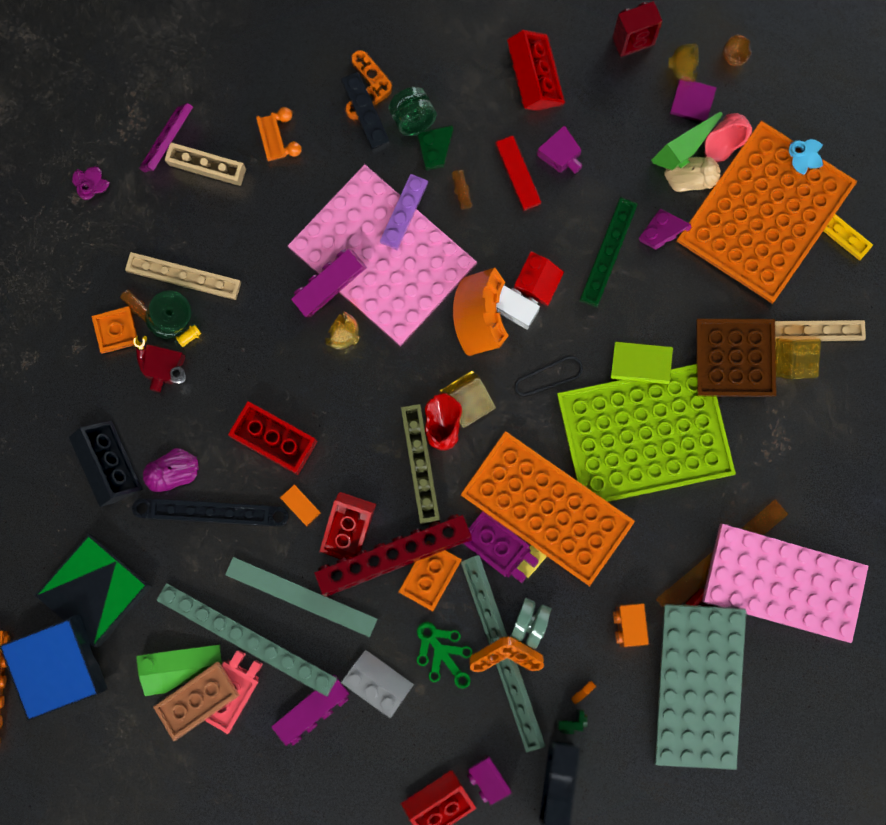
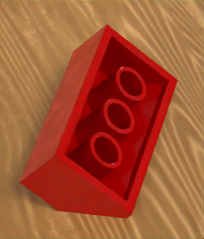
(535, 70)

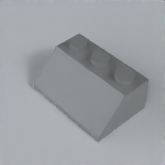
(377, 683)

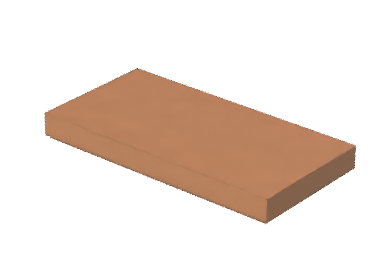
(196, 701)

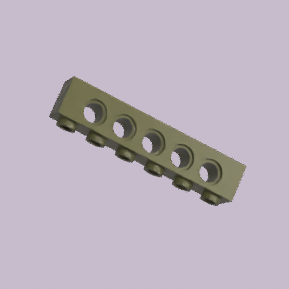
(420, 464)

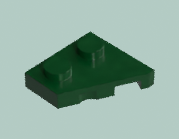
(434, 146)

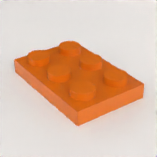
(430, 578)

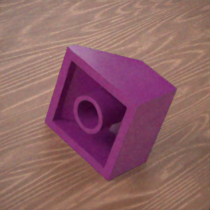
(489, 780)

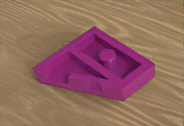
(663, 229)

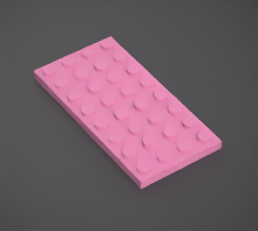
(785, 583)

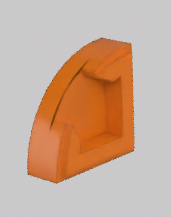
(578, 696)

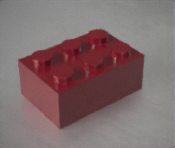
(637, 28)

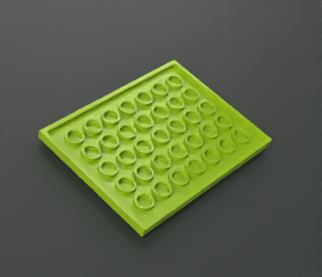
(644, 436)

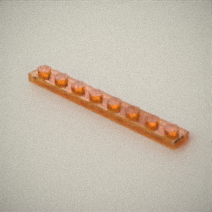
(697, 576)

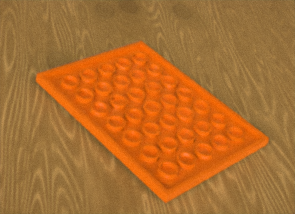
(765, 213)

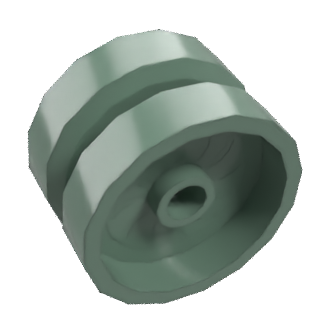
(531, 623)

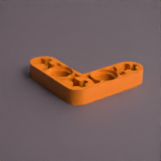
(374, 82)
(506, 648)

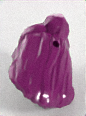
(171, 471)

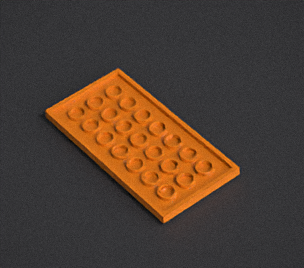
(547, 508)

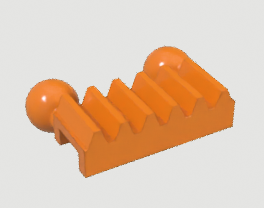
(272, 138)

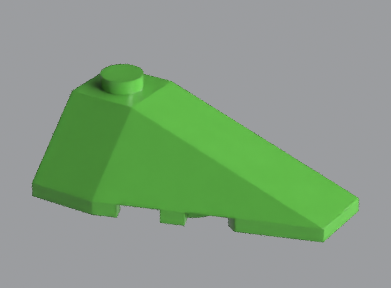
(682, 148)
(170, 669)

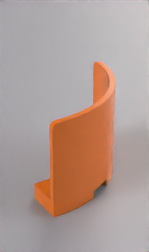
(475, 312)

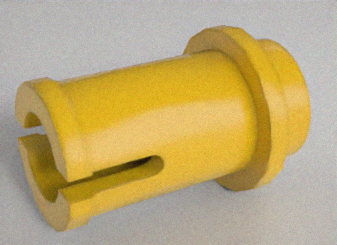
(188, 335)

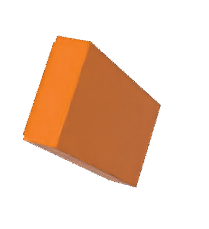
(300, 505)

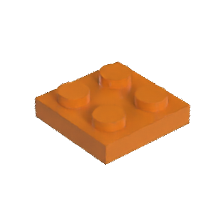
(114, 329)

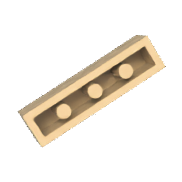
(205, 164)

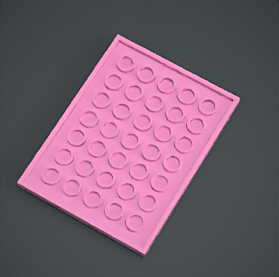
(399, 284)

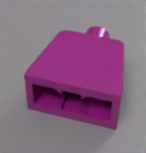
(561, 151)

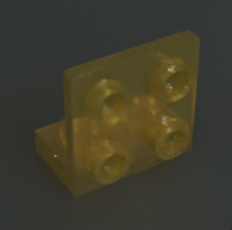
(797, 358)
(472, 396)

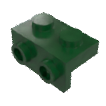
(569, 727)

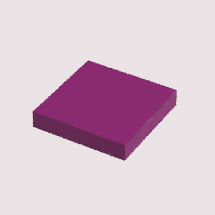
(693, 101)

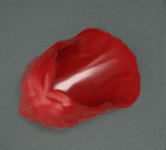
(442, 421)

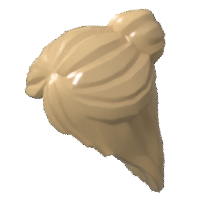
(697, 175)

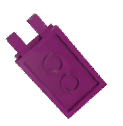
(499, 547)

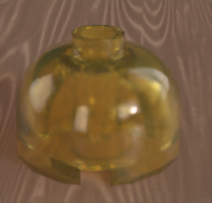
(685, 62)
(343, 332)

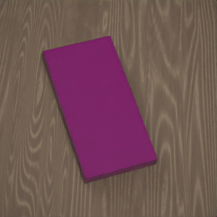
(165, 137)

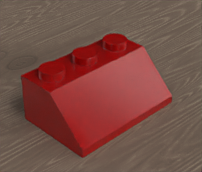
(439, 803)

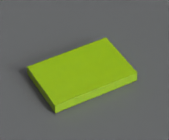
(642, 362)

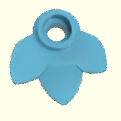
(808, 157)

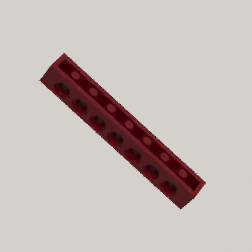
(325, 573)

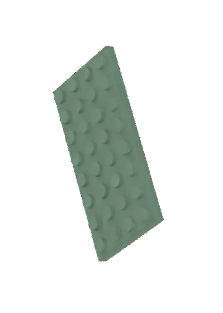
(700, 686)

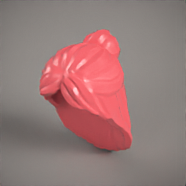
(727, 137)

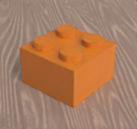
(631, 625)

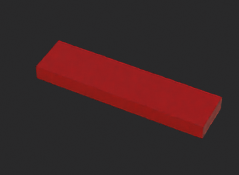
(518, 173)

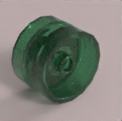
(412, 111)
(168, 303)

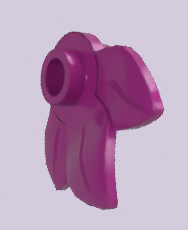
(89, 180)

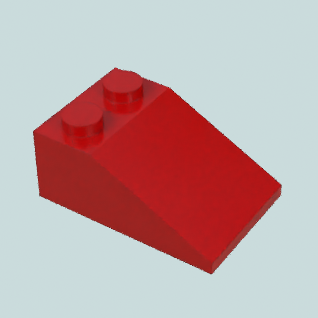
(347, 526)

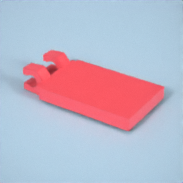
(245, 683)

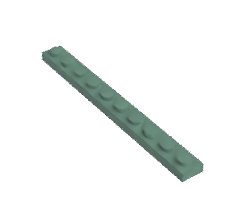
(247, 640)
(507, 668)

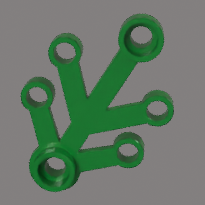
(441, 652)

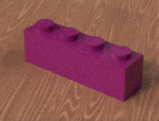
(328, 283)
(308, 712)

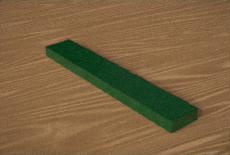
(608, 252)

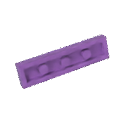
(404, 212)

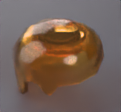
(737, 50)

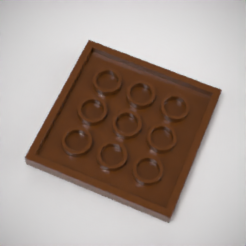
(736, 357)

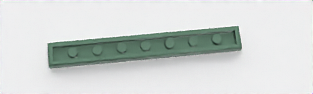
(301, 597)

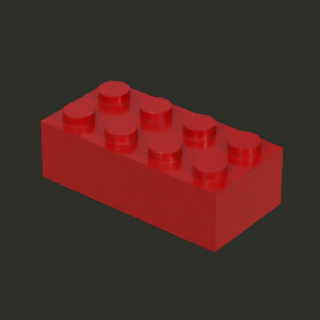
(272, 438)

